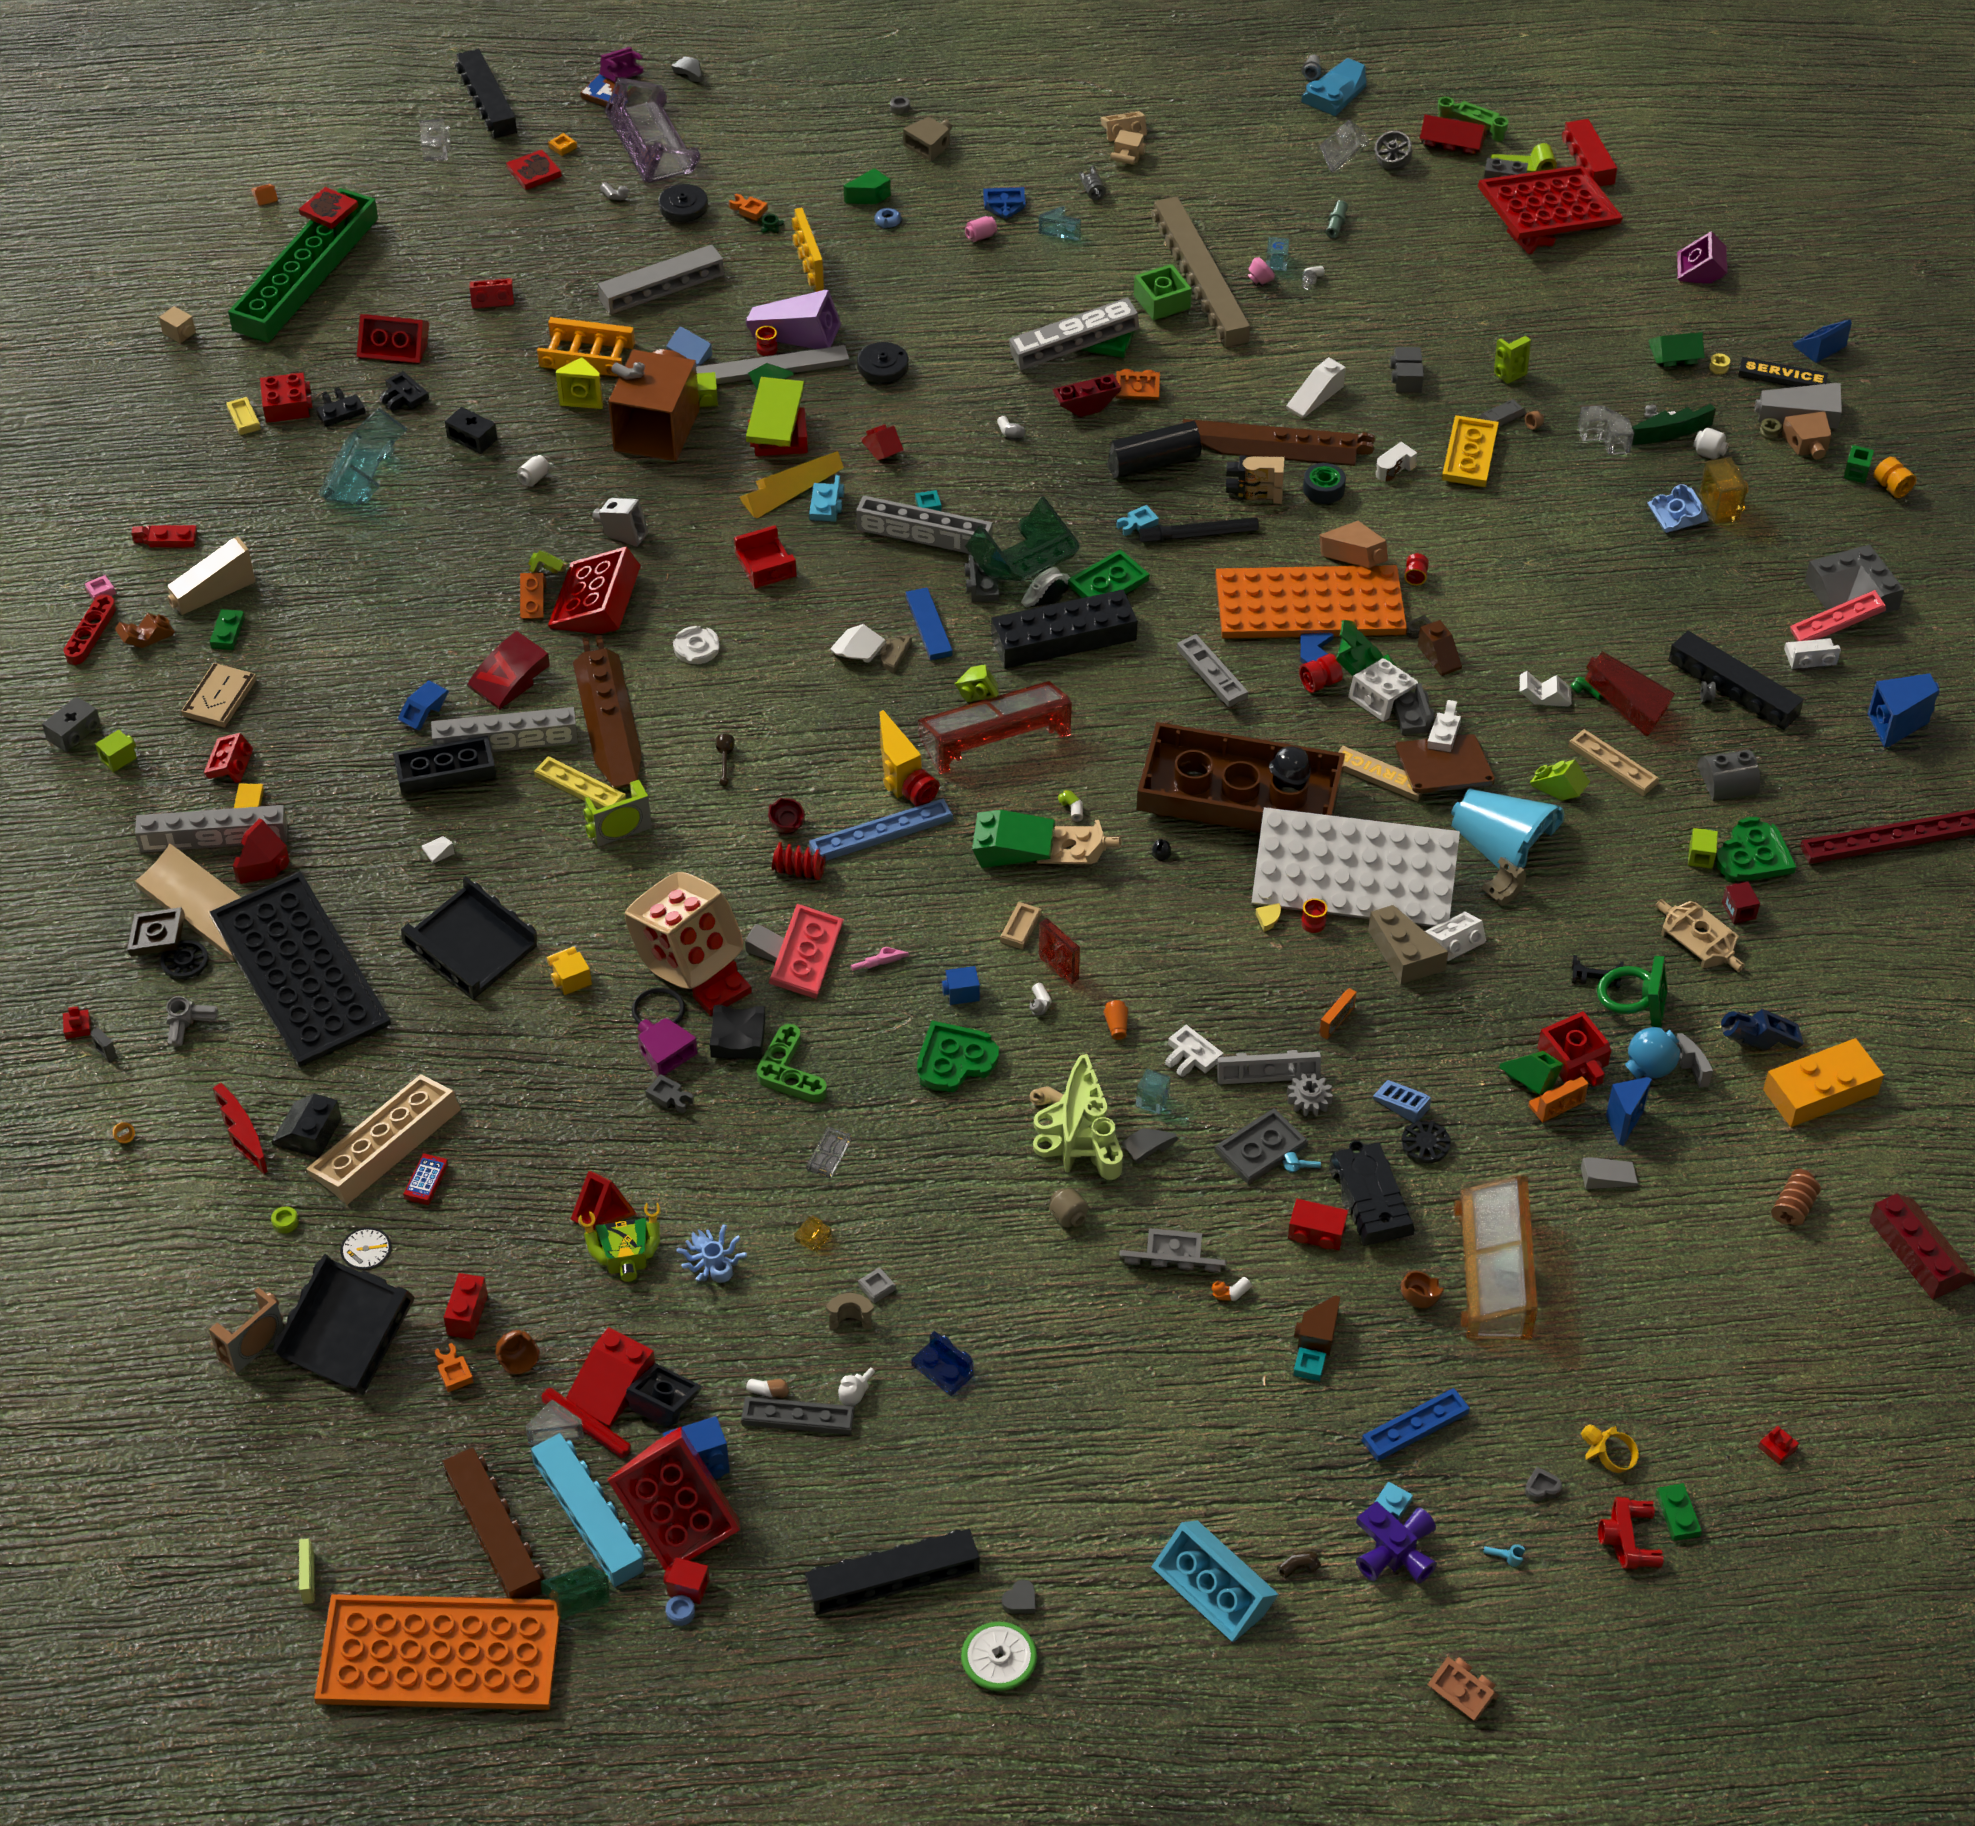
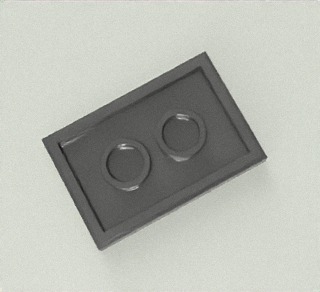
(1260, 1146)

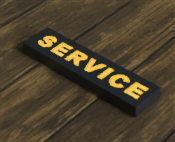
(1780, 373)

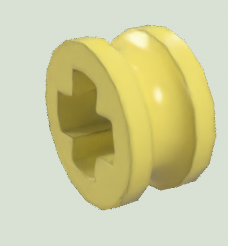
(1719, 364)

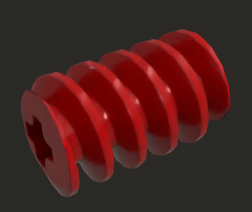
(798, 861)

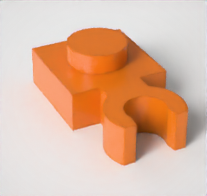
(749, 208)
(453, 1370)

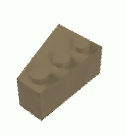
(1405, 945)

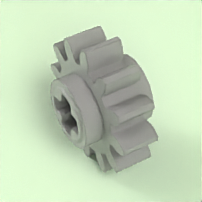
(1309, 1094)

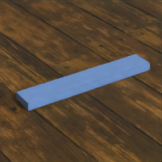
(882, 829)

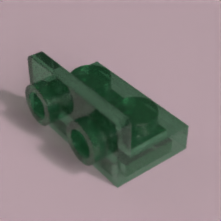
(577, 1590)

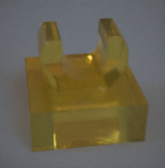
(812, 1233)

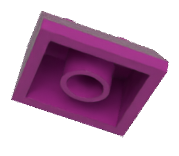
(1702, 260)

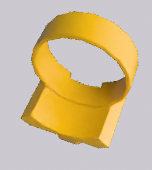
(1593, 1436)

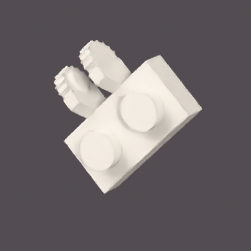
(1194, 1048)

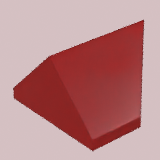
(603, 1200)

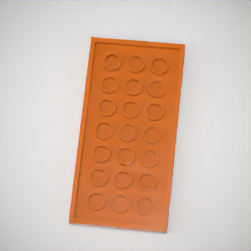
(1309, 601)
(438, 1652)

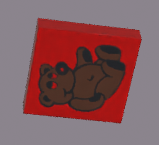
(533, 169)
(328, 207)

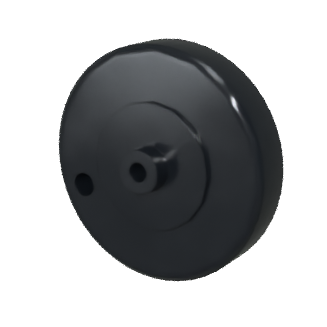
(683, 202)
(882, 362)

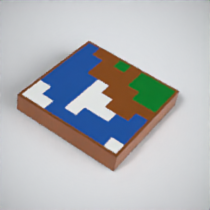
(598, 90)

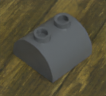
(1730, 774)

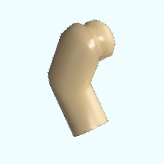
(1045, 1096)

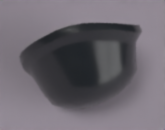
(1291, 766)

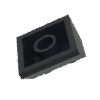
(309, 1125)

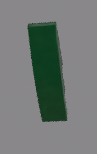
(1668, 427)

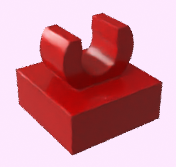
(76, 1023)
(1778, 1445)

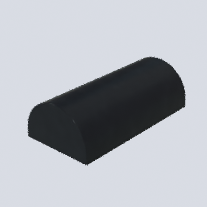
(1154, 449)
(444, 765)

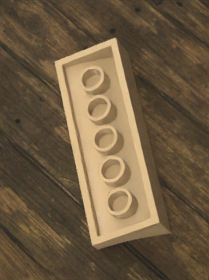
(181, 882)
(384, 1138)

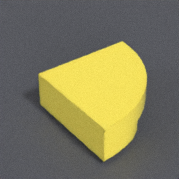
(1268, 915)

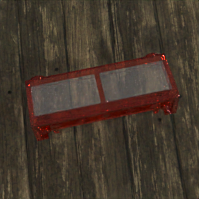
(994, 719)

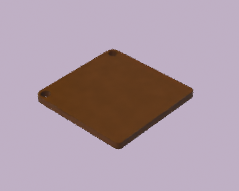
(1441, 770)

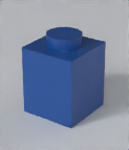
(961, 985)

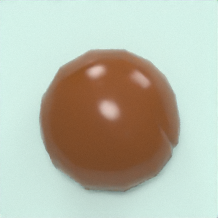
(1420, 1289)
(517, 1352)

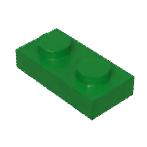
(227, 629)
(1678, 1512)

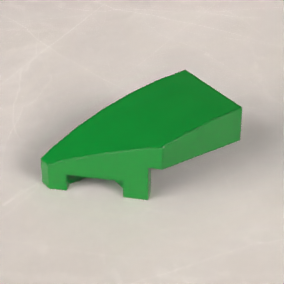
(769, 371)

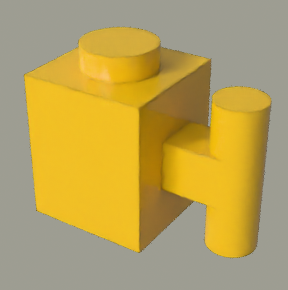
(569, 970)

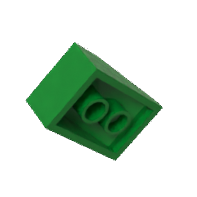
(1011, 838)

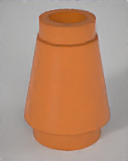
(1116, 1016)

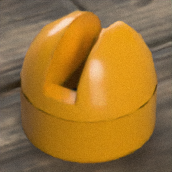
(126, 1137)

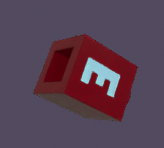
(1740, 902)

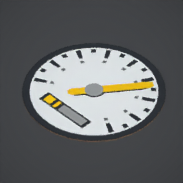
(365, 1248)

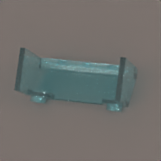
(359, 457)

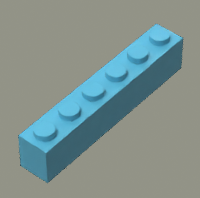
(588, 1510)

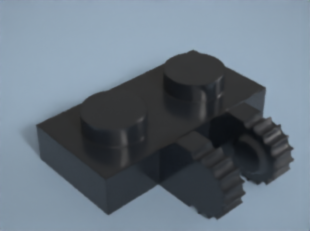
(403, 390)
(339, 410)

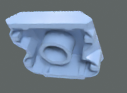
(1678, 509)

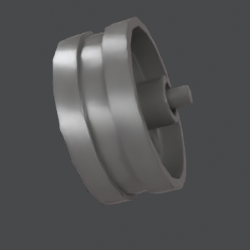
(1393, 150)

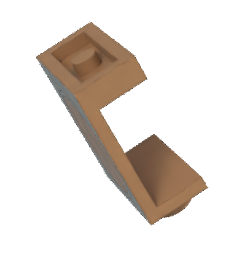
(252, 1337)

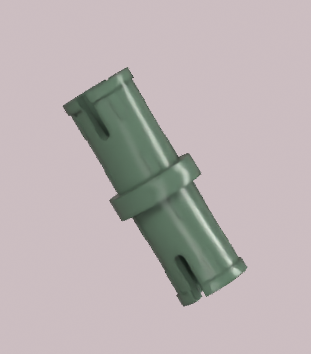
(1336, 219)

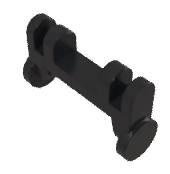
(1583, 972)

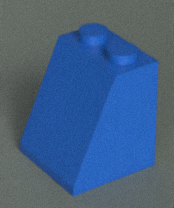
(1902, 706)

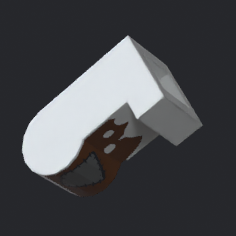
(1394, 461)

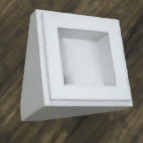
(438, 849)

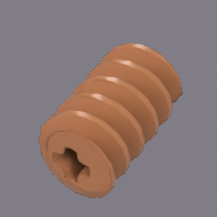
(1796, 1198)

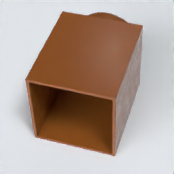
(658, 410)

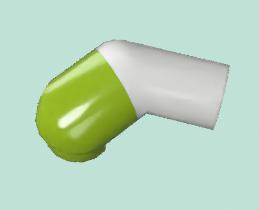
(1074, 802)

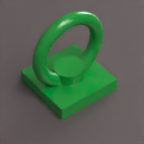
(1653, 991)

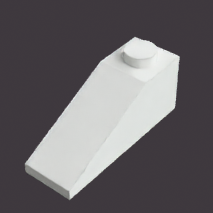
(1318, 387)

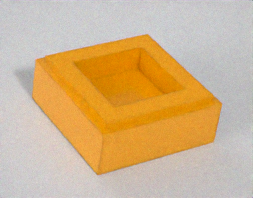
(562, 144)

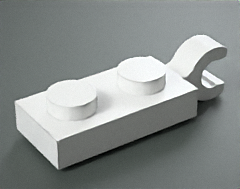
(1445, 729)

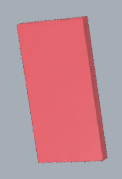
(806, 951)

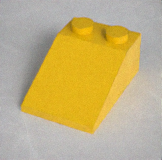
(898, 755)

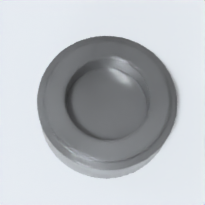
(900, 105)

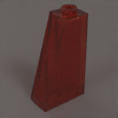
(1629, 691)

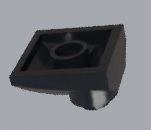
(661, 1395)

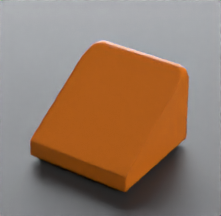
(264, 194)

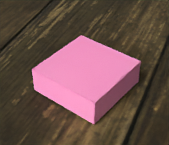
(99, 587)

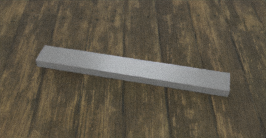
(793, 362)

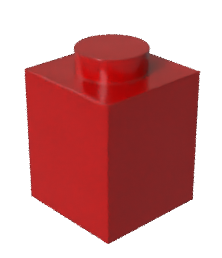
(687, 1579)

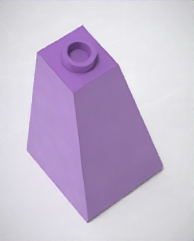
(800, 320)

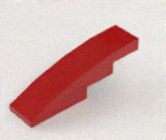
(240, 1127)

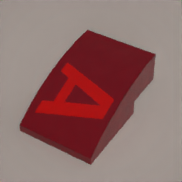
(509, 670)

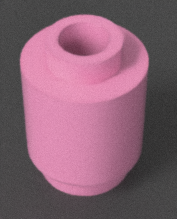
(980, 228)

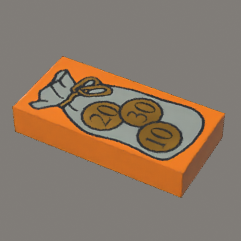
(1337, 1013)

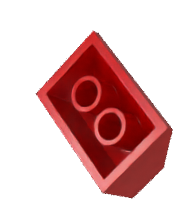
(1452, 134)
(392, 338)

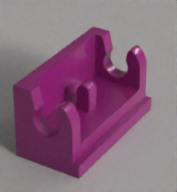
(620, 64)

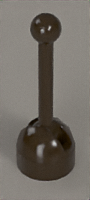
(724, 745)

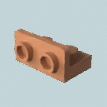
(1462, 1688)

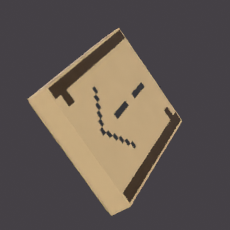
(219, 695)

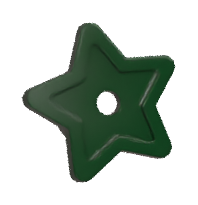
(770, 223)

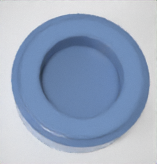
(680, 1610)

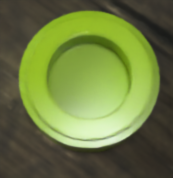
(284, 1219)

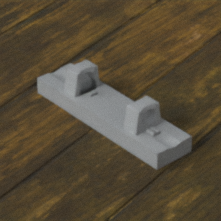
(1212, 670)
(1268, 1067)

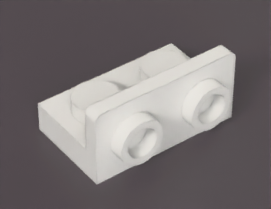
(1812, 653)
(1459, 934)

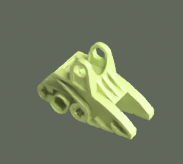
(1079, 1126)

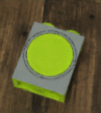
(619, 818)

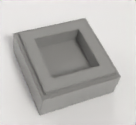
(876, 1285)

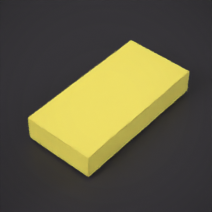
(243, 416)

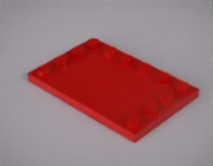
(1549, 202)

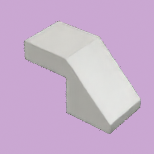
(1551, 692)

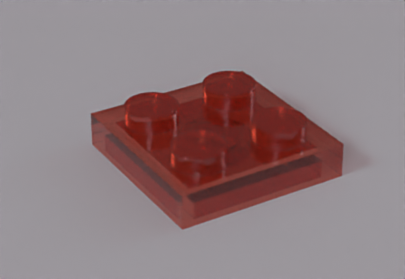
(1059, 951)

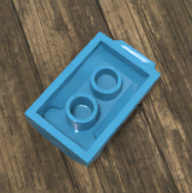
(1336, 87)

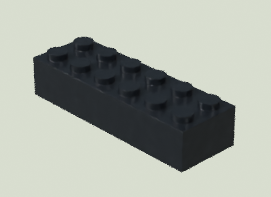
(1064, 629)

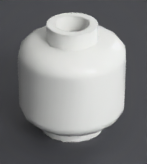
(1710, 443)

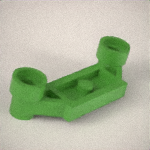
(1474, 114)

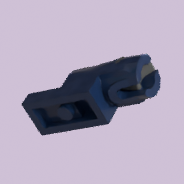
(1761, 1030)

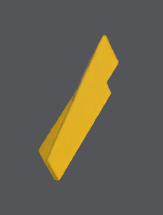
(789, 483)

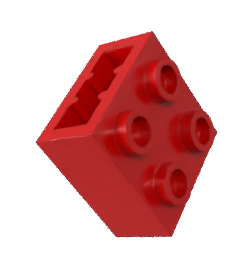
(285, 397)

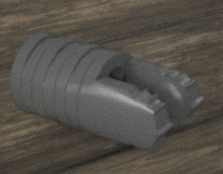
(1093, 184)

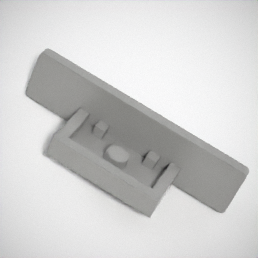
(1173, 1248)

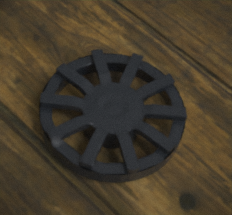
(184, 960)
(1425, 1142)

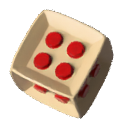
(684, 930)

